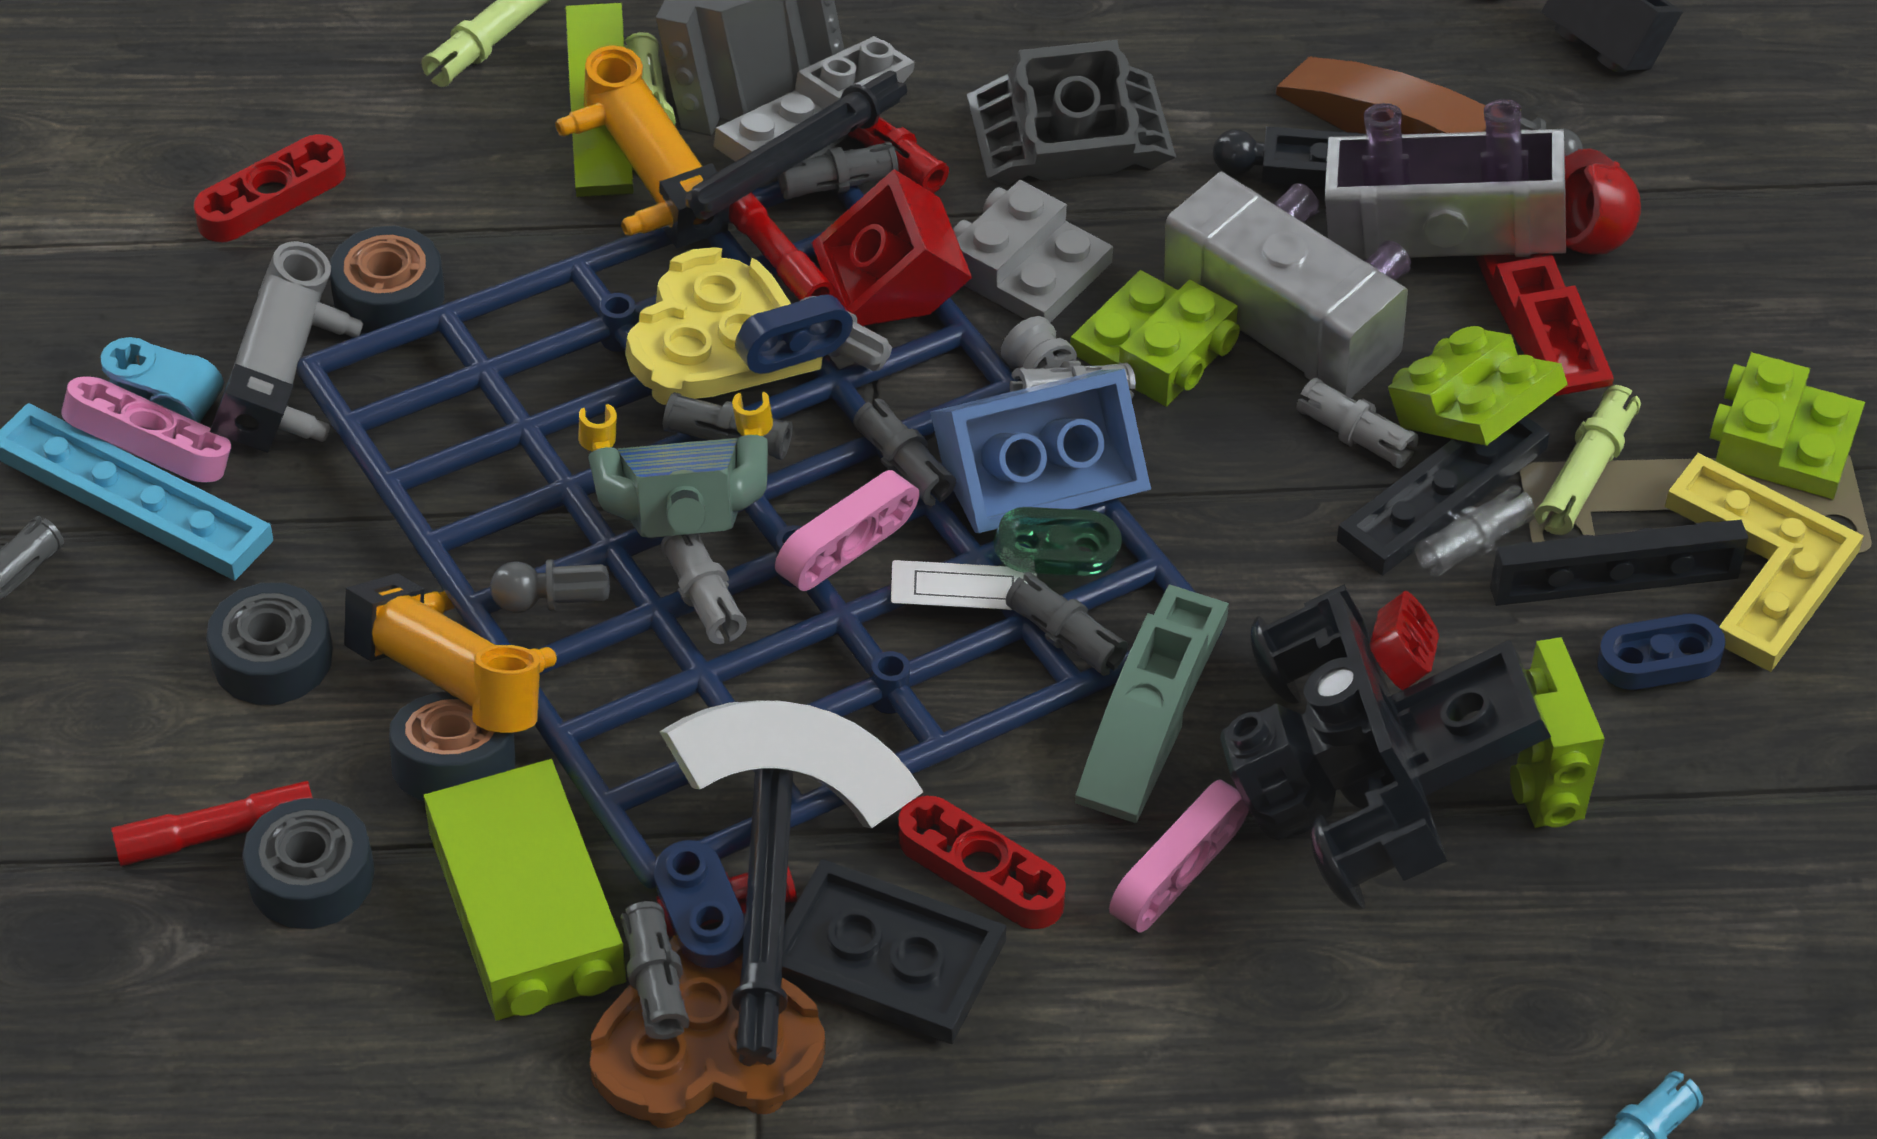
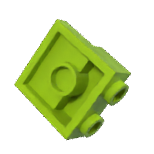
(1160, 333)
(1473, 387)
(1784, 427)
(1560, 771)

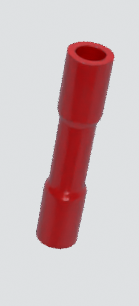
(791, 264)
(172, 833)

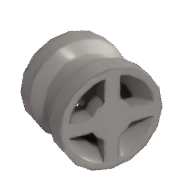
(1035, 346)

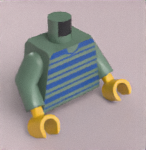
(680, 484)

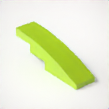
(598, 160)

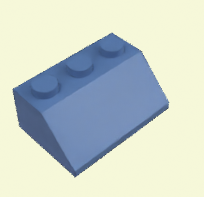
(1043, 447)

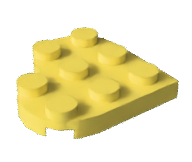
(692, 329)

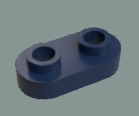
(793, 334)
(1654, 650)
(699, 898)

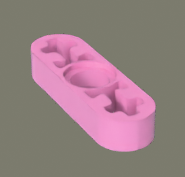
(145, 429)
(846, 530)
(1179, 856)

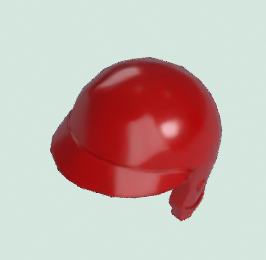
(1600, 203)

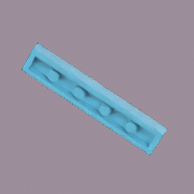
(133, 492)

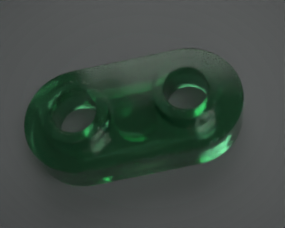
(1055, 540)

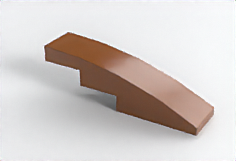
(1345, 89)

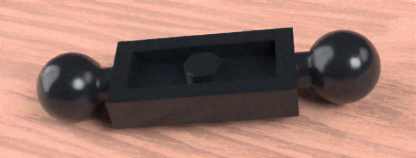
(1286, 155)

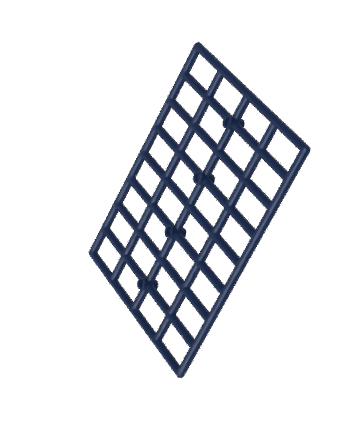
(618, 313)

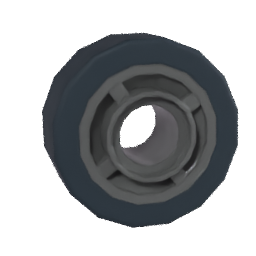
(269, 643)
(308, 863)

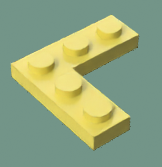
(1801, 546)

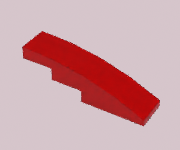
(1547, 317)

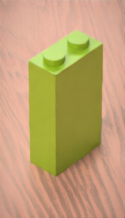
(525, 890)

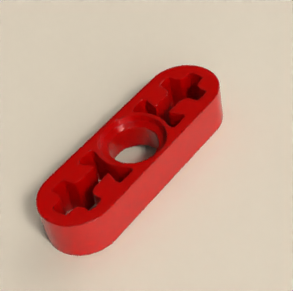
(235, 205)
(1404, 640)
(993, 887)

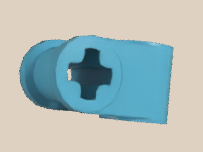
(164, 376)

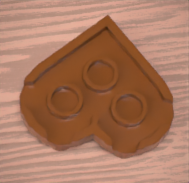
(681, 1074)

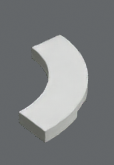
(795, 739)

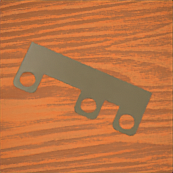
(1645, 486)

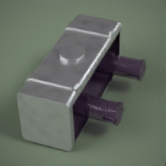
(1448, 190)
(1290, 282)

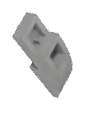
(814, 91)

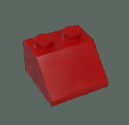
(892, 253)

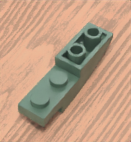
(1150, 702)

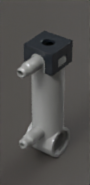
(272, 345)

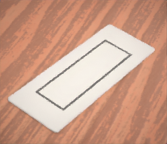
(952, 584)

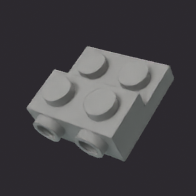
(1028, 252)

